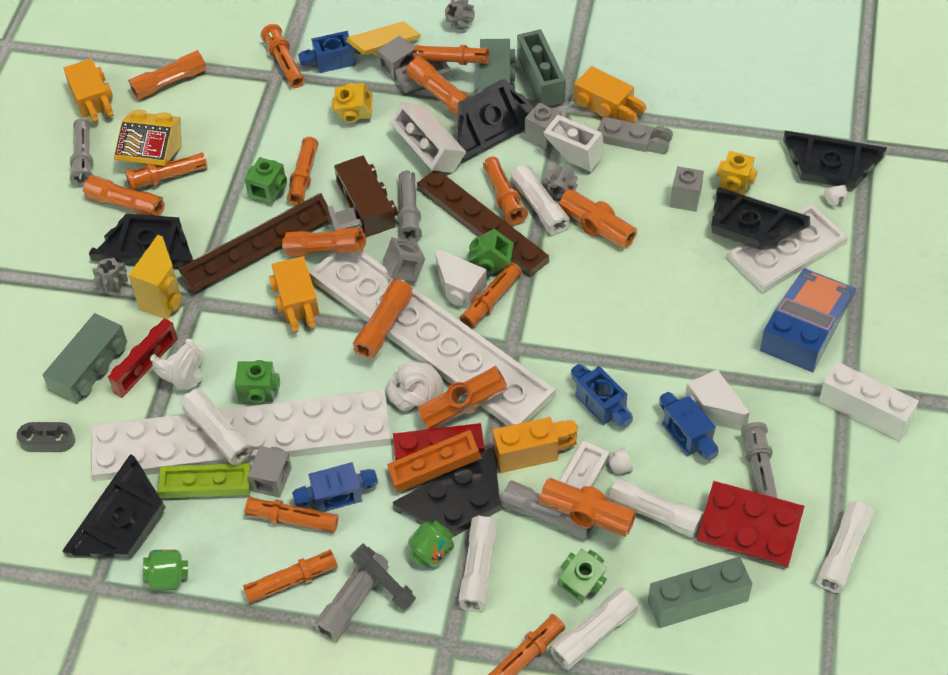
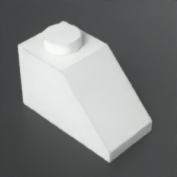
(576, 142)
(459, 278)
(718, 401)

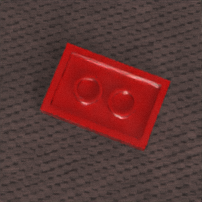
(750, 523)

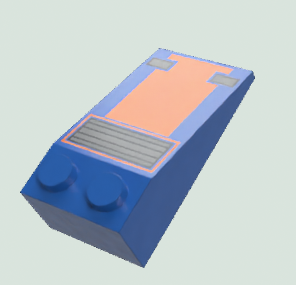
(806, 319)

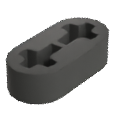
(46, 437)

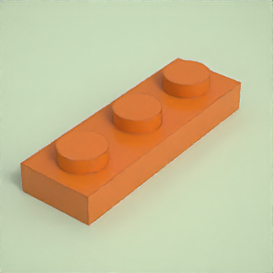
(434, 461)

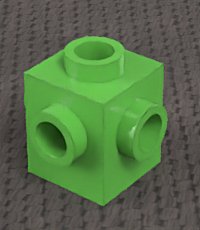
(265, 180)
(491, 251)
(256, 381)
(578, 584)

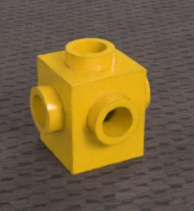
(353, 102)
(737, 172)

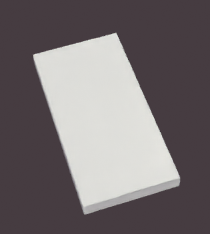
(790, 255)

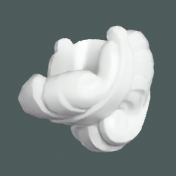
(182, 367)
(414, 385)

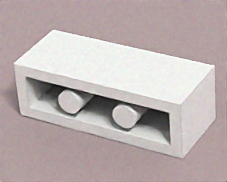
(427, 137)
(868, 401)

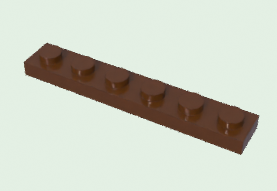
(481, 219)
(253, 243)

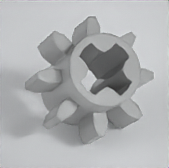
(459, 14)
(560, 181)
(110, 275)

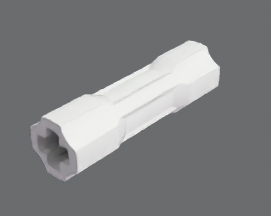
(549, 212)
(229, 441)
(675, 515)
(845, 546)
(477, 569)
(576, 643)

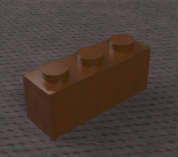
(366, 195)

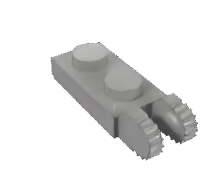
(635, 135)

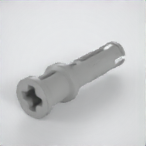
(81, 160)
(408, 215)
(759, 455)

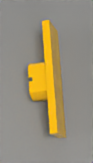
(374, 39)

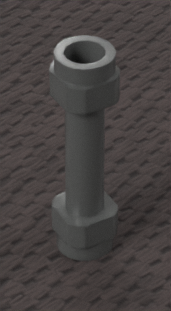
(401, 596)

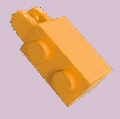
(88, 89)
(607, 96)
(295, 292)
(532, 443)

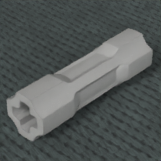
(526, 501)
(338, 613)

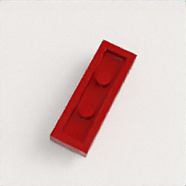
(138, 361)
(414, 441)

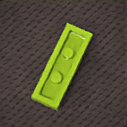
(204, 480)

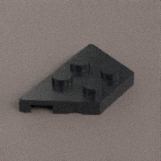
(490, 116)
(832, 159)
(754, 220)
(136, 233)
(456, 496)
(119, 517)

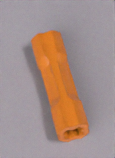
(425, 75)
(151, 82)
(108, 192)
(342, 240)
(374, 332)

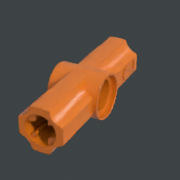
(598, 219)
(479, 390)
(587, 507)

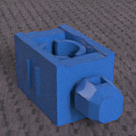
(329, 52)
(600, 382)
(688, 426)
(335, 487)

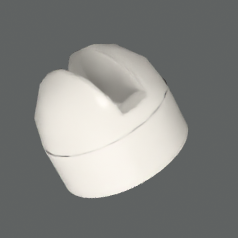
(836, 195)
(620, 461)

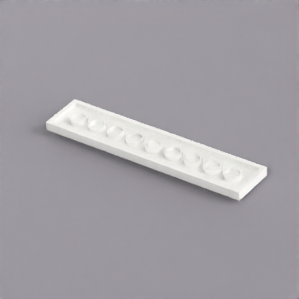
(434, 335)
(294, 426)

